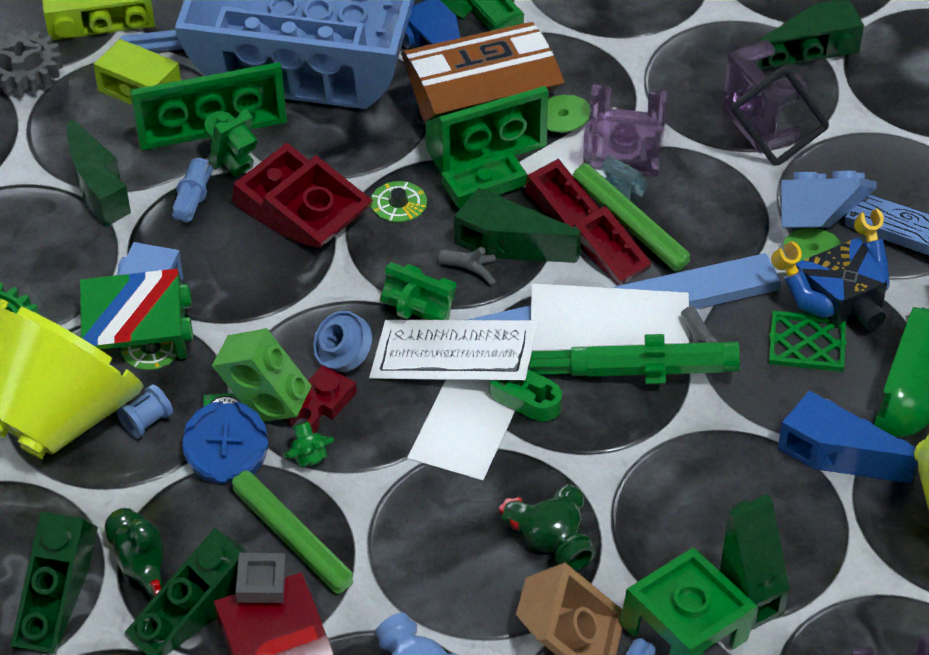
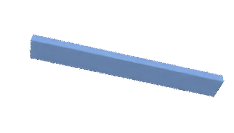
(705, 285)

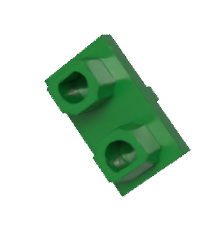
(231, 141)
(417, 293)

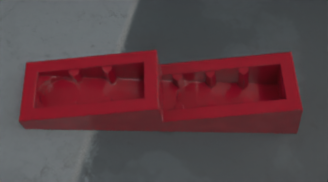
(601, 234)

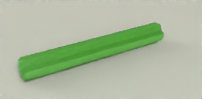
(632, 217)
(293, 532)

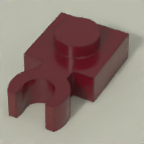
(326, 397)

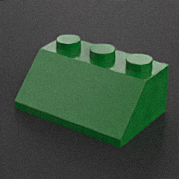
(488, 130)

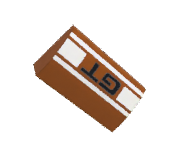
(480, 69)

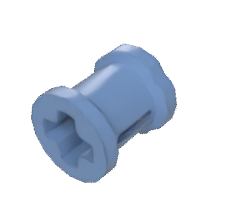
(144, 411)

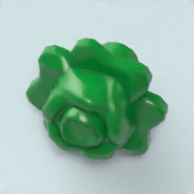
(308, 446)

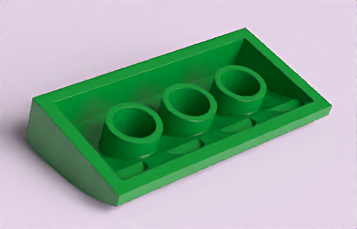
(178, 109)

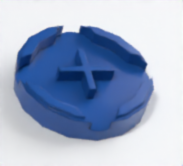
(224, 441)

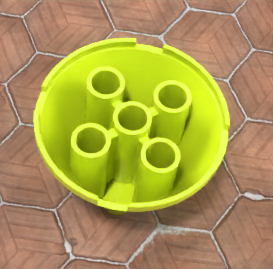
(54, 383)

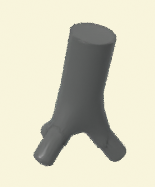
(469, 260)
(697, 326)

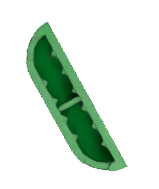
(907, 387)

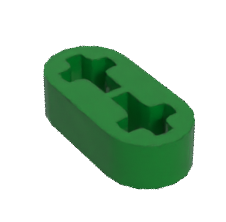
(523, 395)

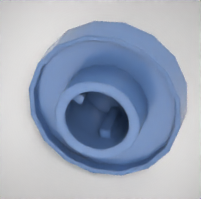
(342, 341)

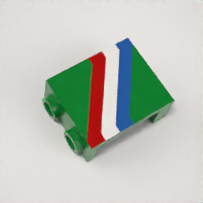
(136, 310)

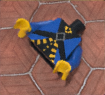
(842, 281)

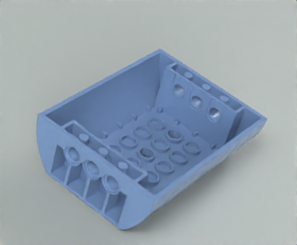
(325, 47)

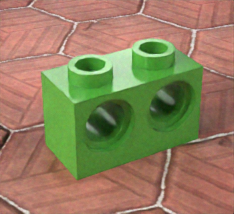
(262, 374)

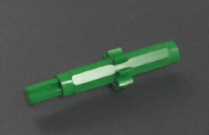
(649, 359)

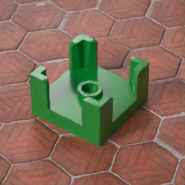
(689, 605)

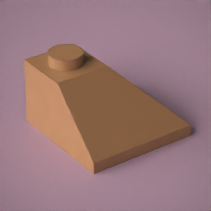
(569, 613)

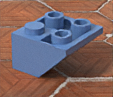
(819, 201)

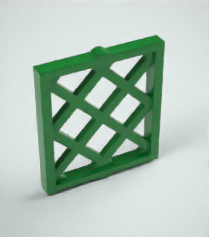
(802, 361)

